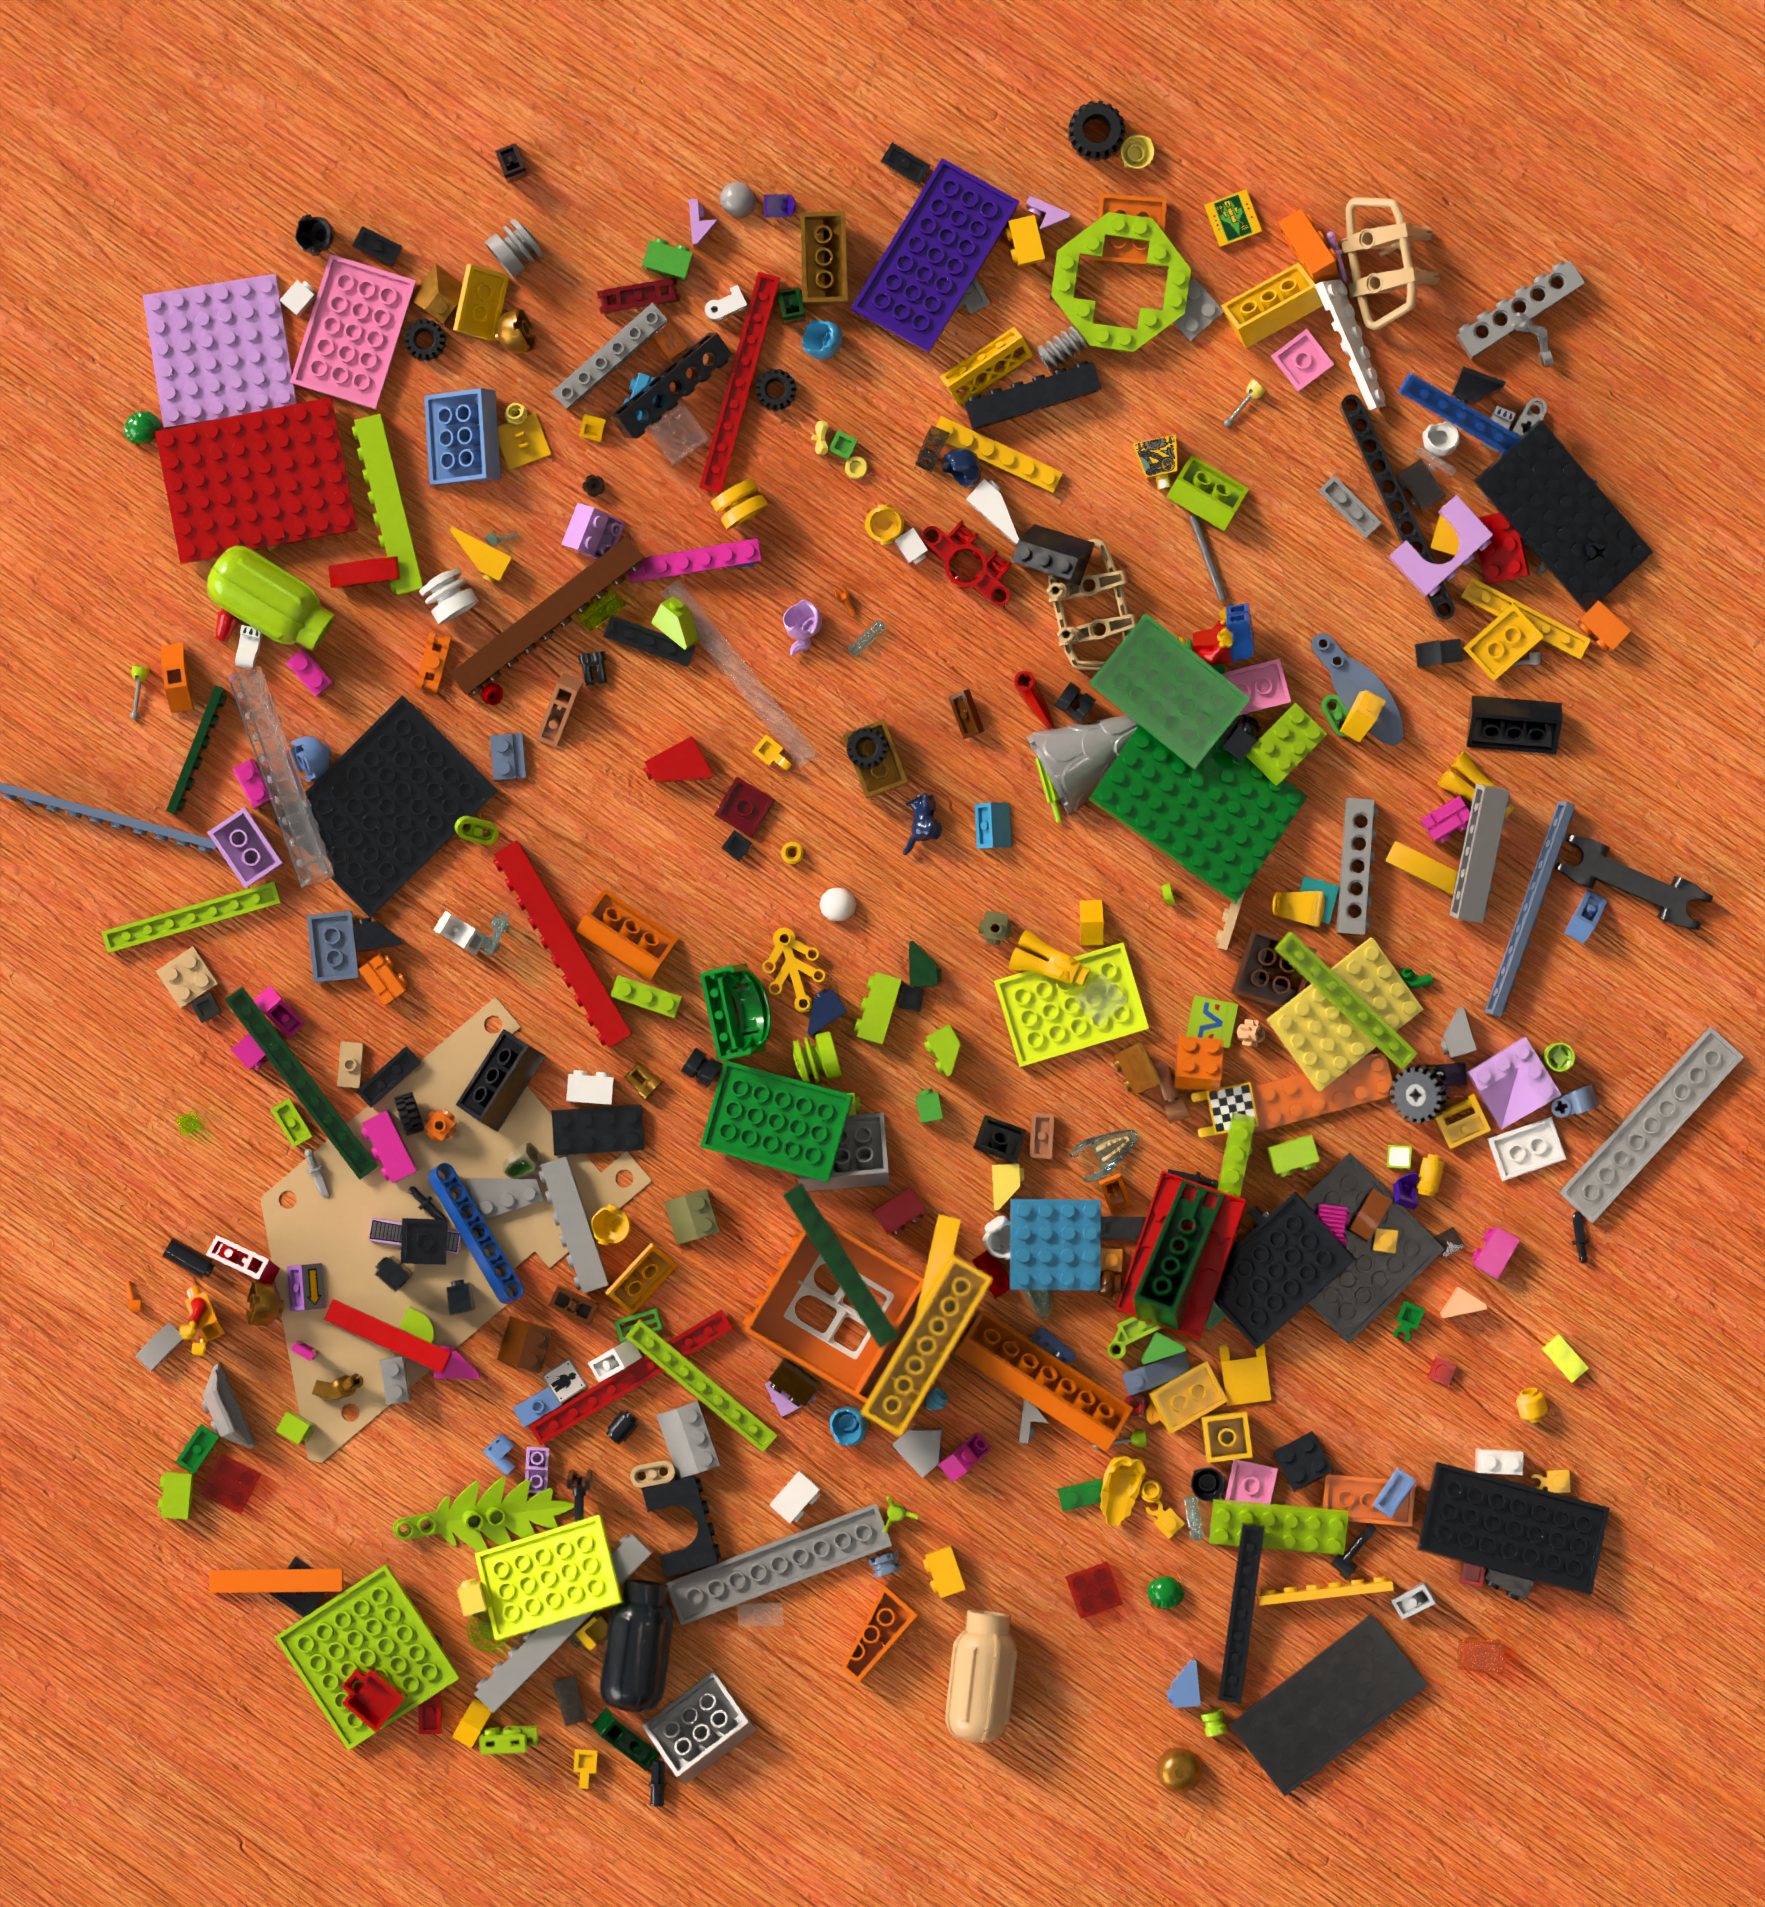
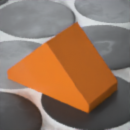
(1114, 1192)

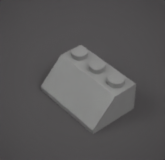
(688, 1439)

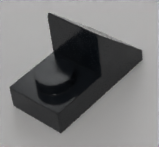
(1438, 652)

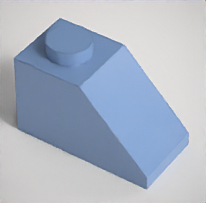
(1585, 916)
(1185, 1687)

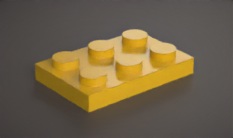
(481, 302)
(1503, 641)
(1188, 1397)

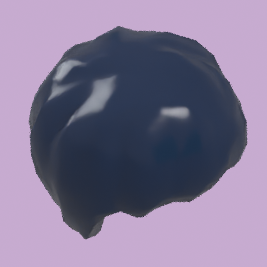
(963, 466)

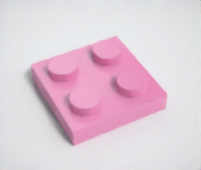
(1302, 360)
(1250, 1482)

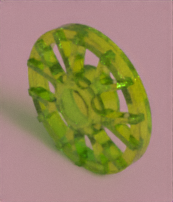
(485, 1631)

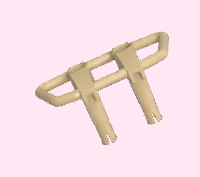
(1390, 280)
(1087, 632)

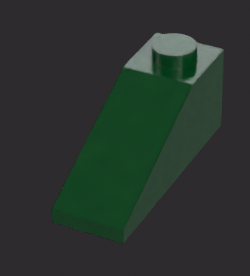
(625, 1739)

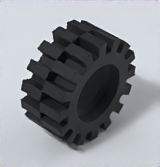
(422, 326)
(776, 403)
(856, 757)
(409, 1114)

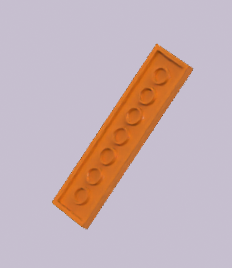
(1297, 1099)

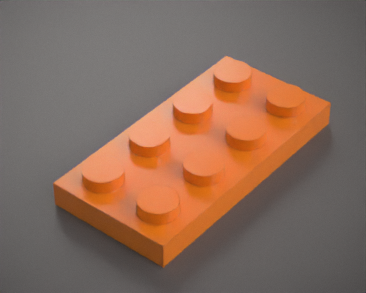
(1357, 1497)

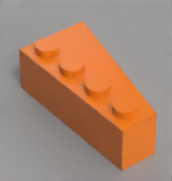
(881, 1630)

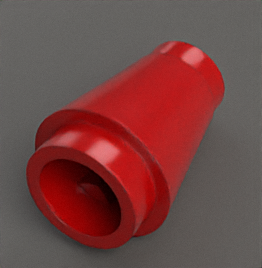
(225, 625)

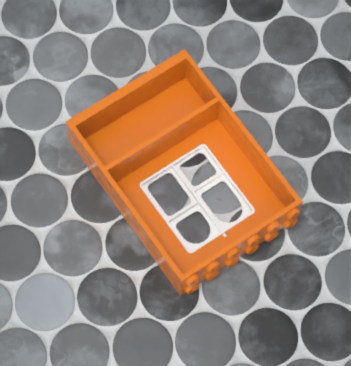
(779, 1327)

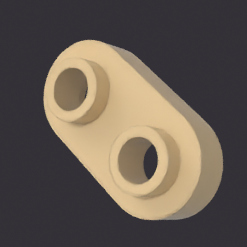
(652, 1473)

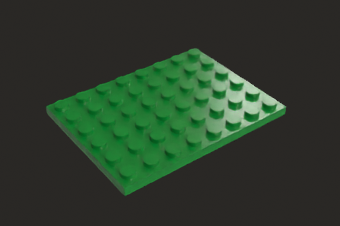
(1206, 818)

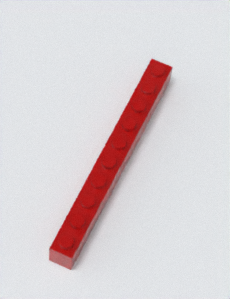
(562, 943)

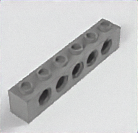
(1570, 281)
(610, 356)
(1354, 808)

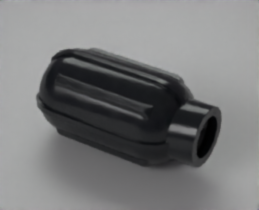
(637, 1648)

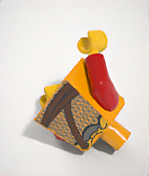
(202, 1319)

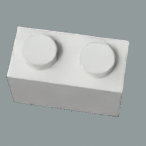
(590, 1089)
(1499, 1461)
(795, 1497)

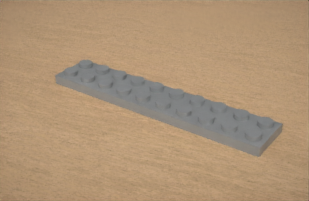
(1651, 1124)
(778, 1564)

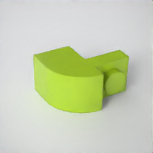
(418, 1324)

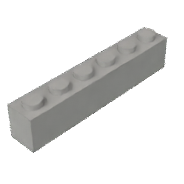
(1479, 853)
(574, 1224)

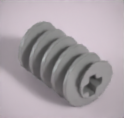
(1061, 347)

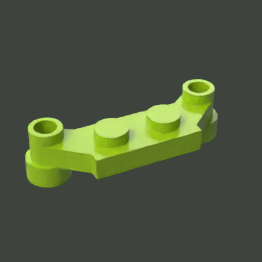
(1128, 1332)

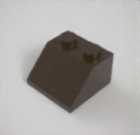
(794, 1382)

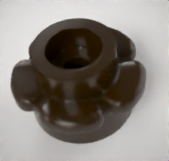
(592, 479)

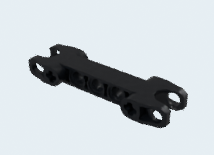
(1670, 898)

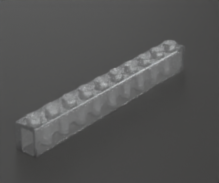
(281, 776)

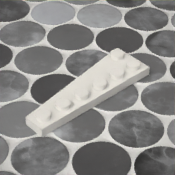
(1334, 297)

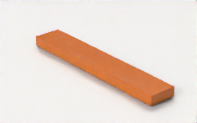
(276, 1580)

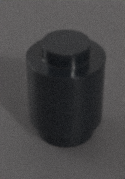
(622, 1427)

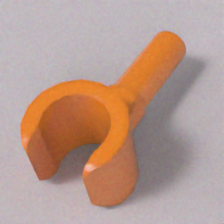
(844, 598)
(133, 1305)

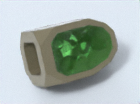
(522, 1161)

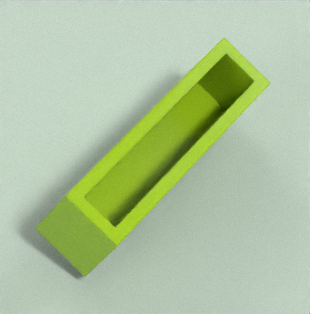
(1236, 1154)

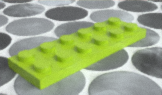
(1285, 1526)

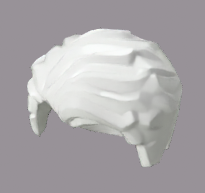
(1441, 439)

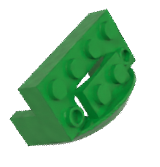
(752, 1010)

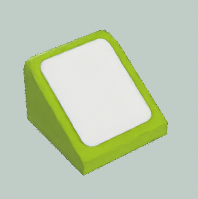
(1399, 1156)

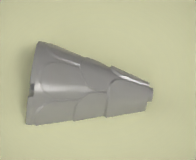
(1080, 755)

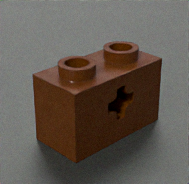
(573, 1305)

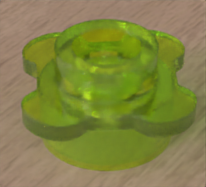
(194, 1125)

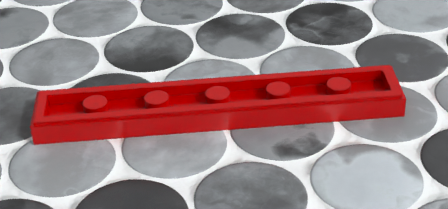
(388, 1336)

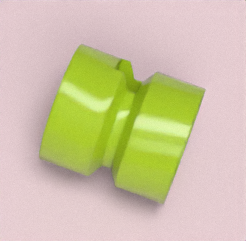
(1558, 1057)

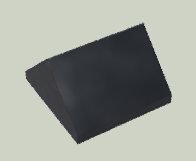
(1000, 1139)

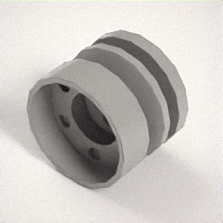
(514, 248)

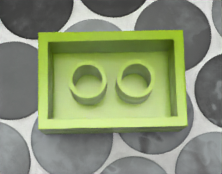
(1285, 744)

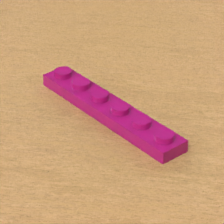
(698, 560)

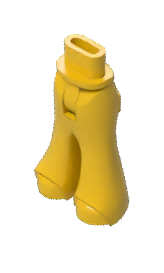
(1452, 782)
(1059, 965)

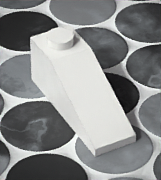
(992, 507)

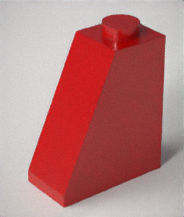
(678, 764)

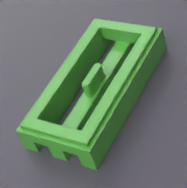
(653, 1311)

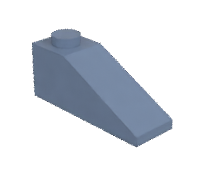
(1155, 1373)

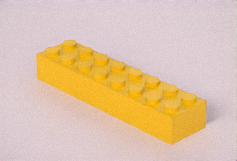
(926, 1345)

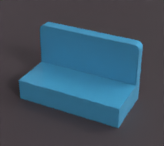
(993, 825)

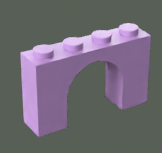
(1471, 536)

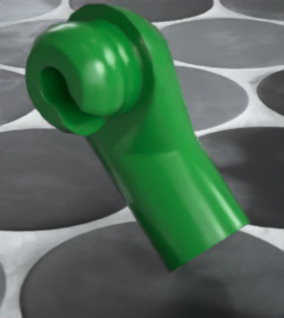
(1415, 981)

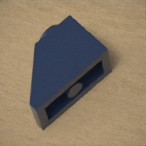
(824, 1010)

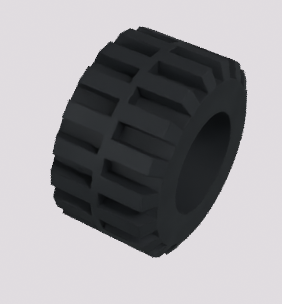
(1096, 111)

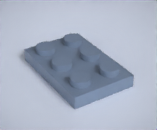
(332, 946)

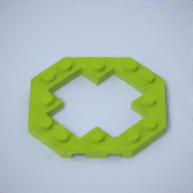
(1160, 253)

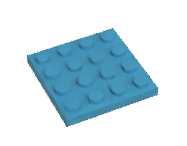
(1055, 1244)

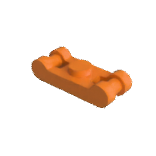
(433, 662)

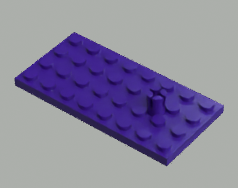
(935, 255)

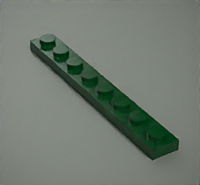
(840, 1265)

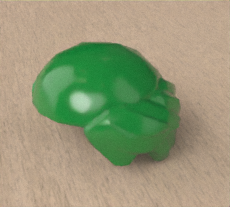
(141, 427)
(1165, 1592)

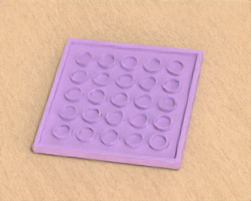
(219, 350)

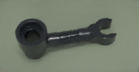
(1344, 1564)

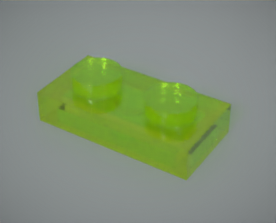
(601, 610)

